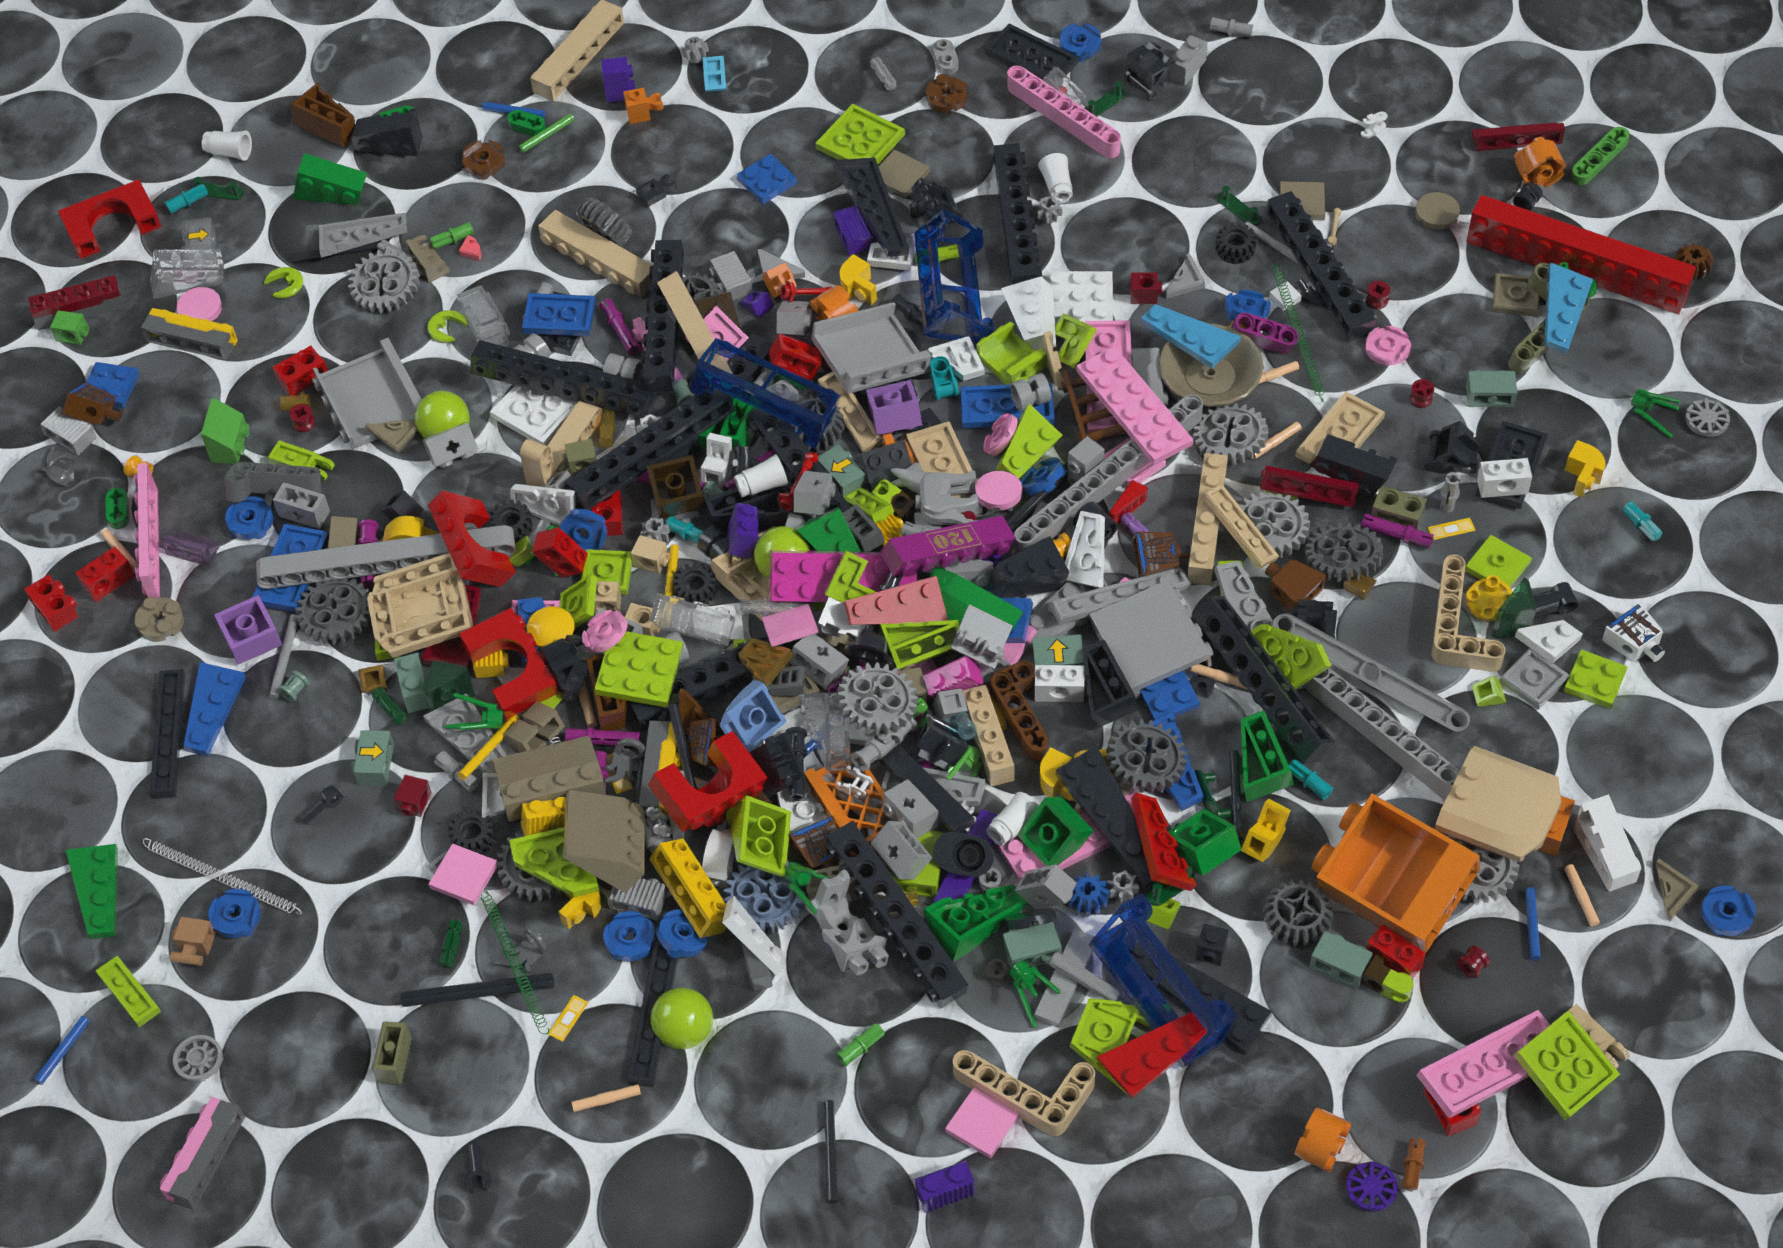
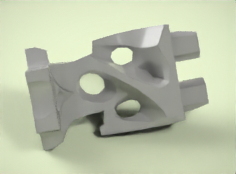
(848, 947)

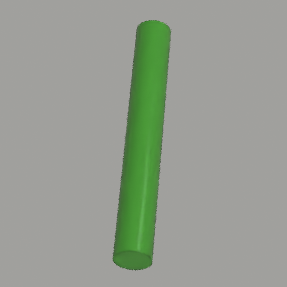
(546, 133)

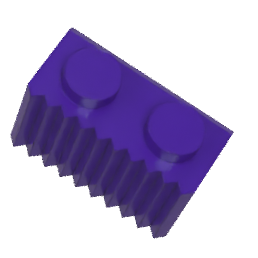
(617, 78)
(853, 230)
(743, 530)
(945, 1186)

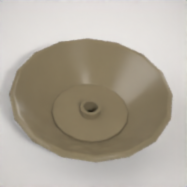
(1224, 384)

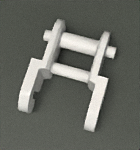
(1375, 124)
(848, 788)
(660, 819)

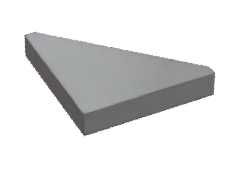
(770, 261)
(1186, 279)

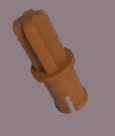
(1413, 1164)

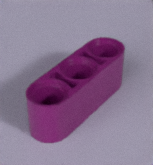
(1274, 330)

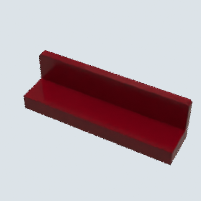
(1516, 136)
(1308, 486)

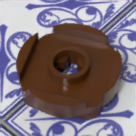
(946, 84)
(487, 167)

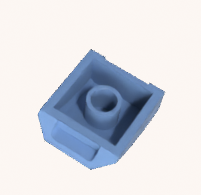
(752, 716)

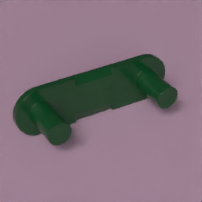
(1107, 101)
(230, 192)
(1238, 208)
(1208, 801)
(1165, 892)

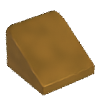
(1360, 587)
(372, 678)

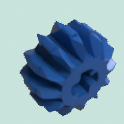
(1098, 895)

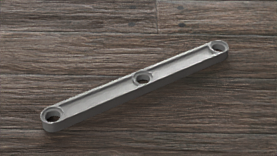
(1386, 679)

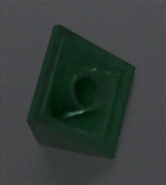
(1516, 611)
(444, 681)

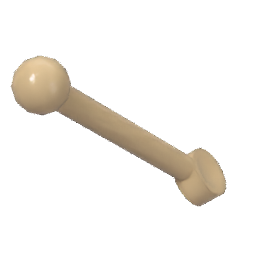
(1332, 240)

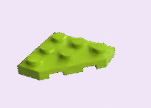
(1294, 655)
(543, 858)

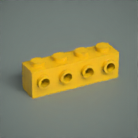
(690, 887)

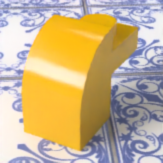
(855, 279)
(1587, 464)
(406, 527)
(1048, 780)
(1267, 831)
(578, 906)

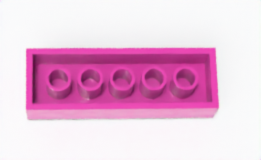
(807, 574)

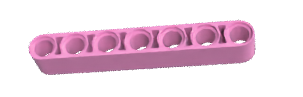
(1064, 112)

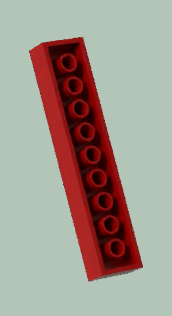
(1608, 261)

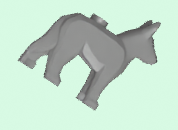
(936, 493)

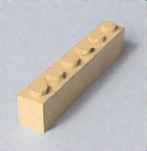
(577, 50)
(596, 253)
(1206, 522)

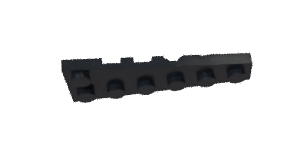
(870, 195)
(1103, 802)
(1250, 1014)

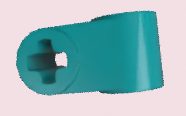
(942, 378)

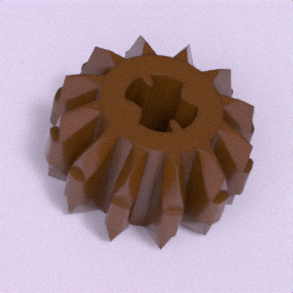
(1697, 257)

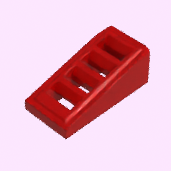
(1131, 499)

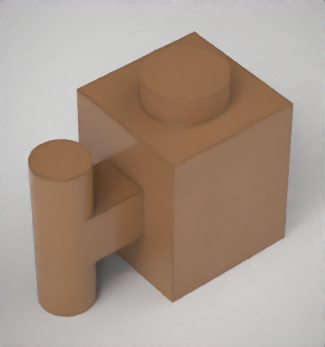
(192, 938)

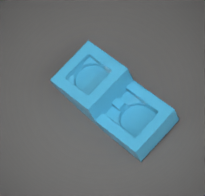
(714, 73)

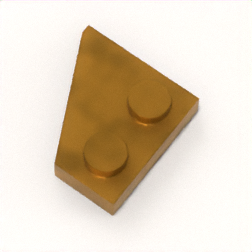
(764, 660)

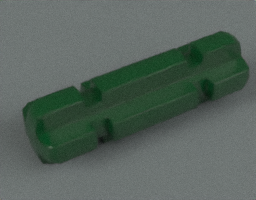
(389, 706)
(450, 943)

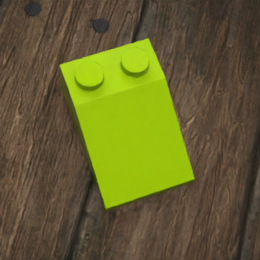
(761, 835)

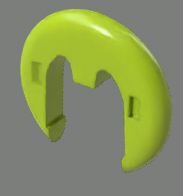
(292, 277)
(438, 321)

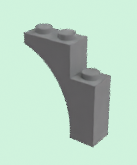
(975, 570)

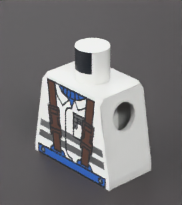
(1635, 635)

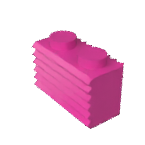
(955, 675)

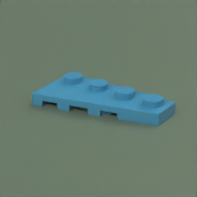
(1564, 305)
(1192, 336)

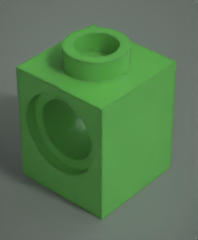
(69, 327)

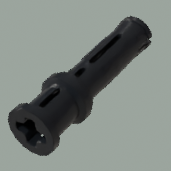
(796, 790)

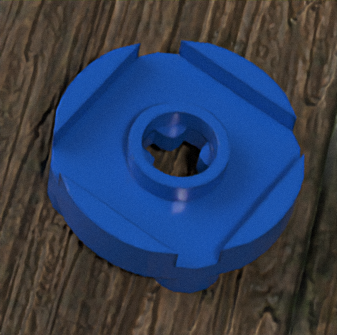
(1084, 49)
(1247, 302)
(1043, 477)
(587, 520)
(254, 528)
(1725, 924)
(241, 925)
(673, 942)
(634, 949)

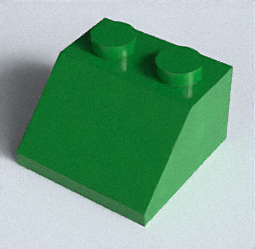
(1055, 831)
(1205, 841)

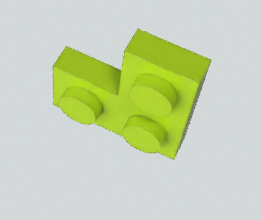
(1076, 337)
(845, 580)

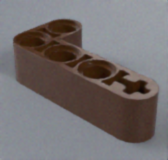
(1023, 713)

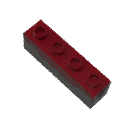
(86, 298)

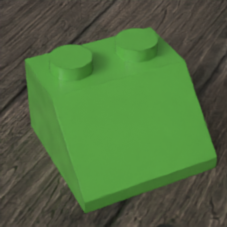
(224, 433)

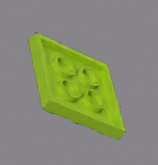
(860, 135)
(640, 669)
(1566, 1065)

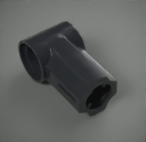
(1559, 598)

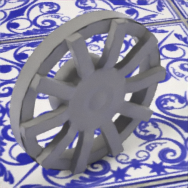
(1707, 417)
(197, 1058)

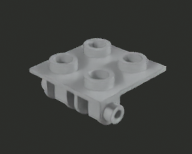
(981, 637)

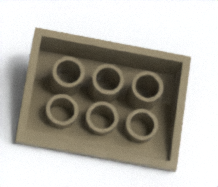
(547, 774)
(605, 837)

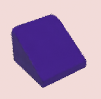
(757, 303)

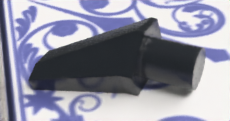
(1309, 293)

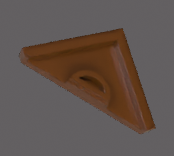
(690, 710)

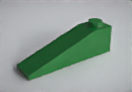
(959, 593)
(970, 920)

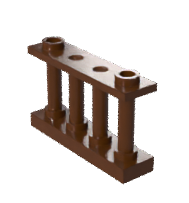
(1068, 386)

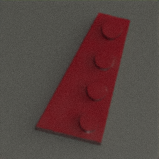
(453, 650)

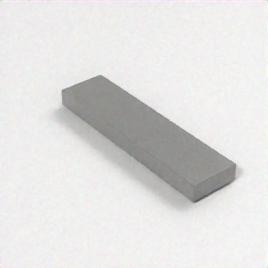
(1053, 1005)

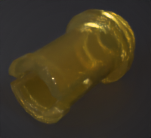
(288, 402)

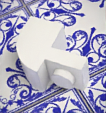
(719, 460)
(719, 854)

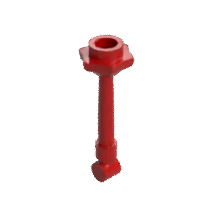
(789, 291)
(786, 500)

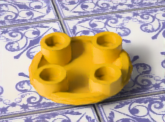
(1487, 597)
(550, 625)

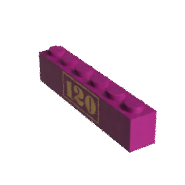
(947, 546)

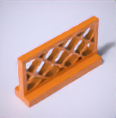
(833, 807)

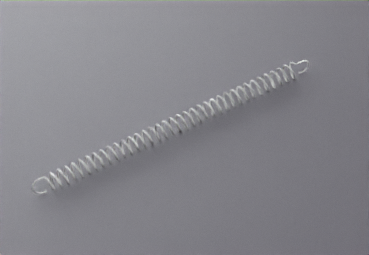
(188, 864)

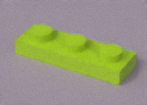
(873, 506)
(128, 991)

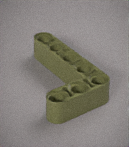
(1533, 345)

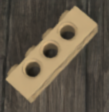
(989, 736)

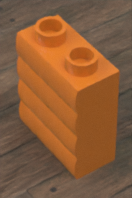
(1395, 871)

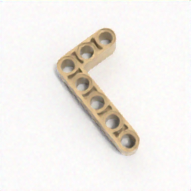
(543, 461)
(1456, 645)
(1027, 1095)

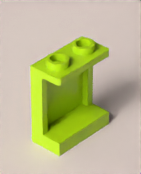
(1009, 355)
(927, 881)

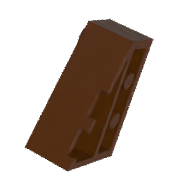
(322, 116)
(610, 711)

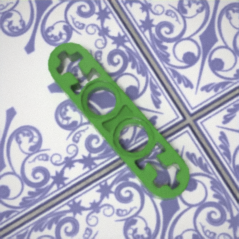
(1598, 154)

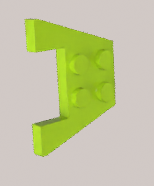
(1103, 1028)

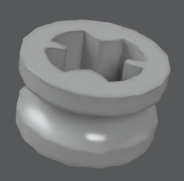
(993, 872)

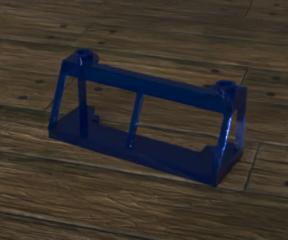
(939, 312)
(711, 377)
(1113, 951)

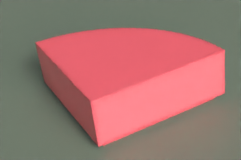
(470, 249)

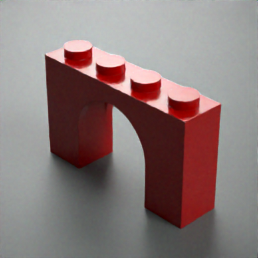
(126, 199)
(470, 558)
(508, 633)
(691, 807)

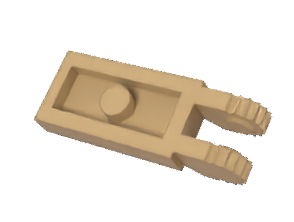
(1600, 1036)

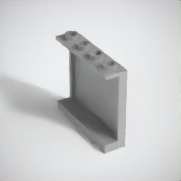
(868, 348)
(366, 392)
(1151, 635)

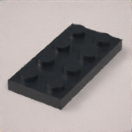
(1023, 49)
(1516, 443)

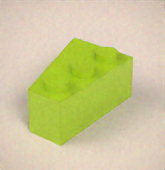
(1029, 444)
(919, 641)

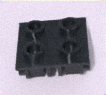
(883, 459)
(778, 763)

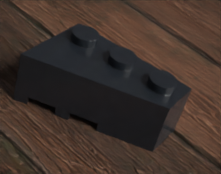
(388, 135)
(1345, 462)
(721, 506)
(1030, 571)
(1106, 686)

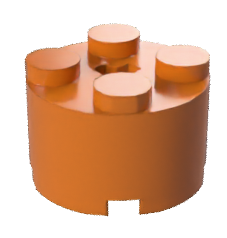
(1540, 162)
(832, 304)
(1323, 1139)

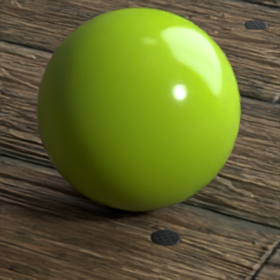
(440, 412)
(777, 538)
(682, 1018)

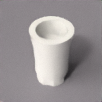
(228, 144)
(1056, 175)
(761, 477)
(1012, 818)

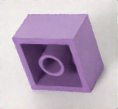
(894, 407)
(248, 629)

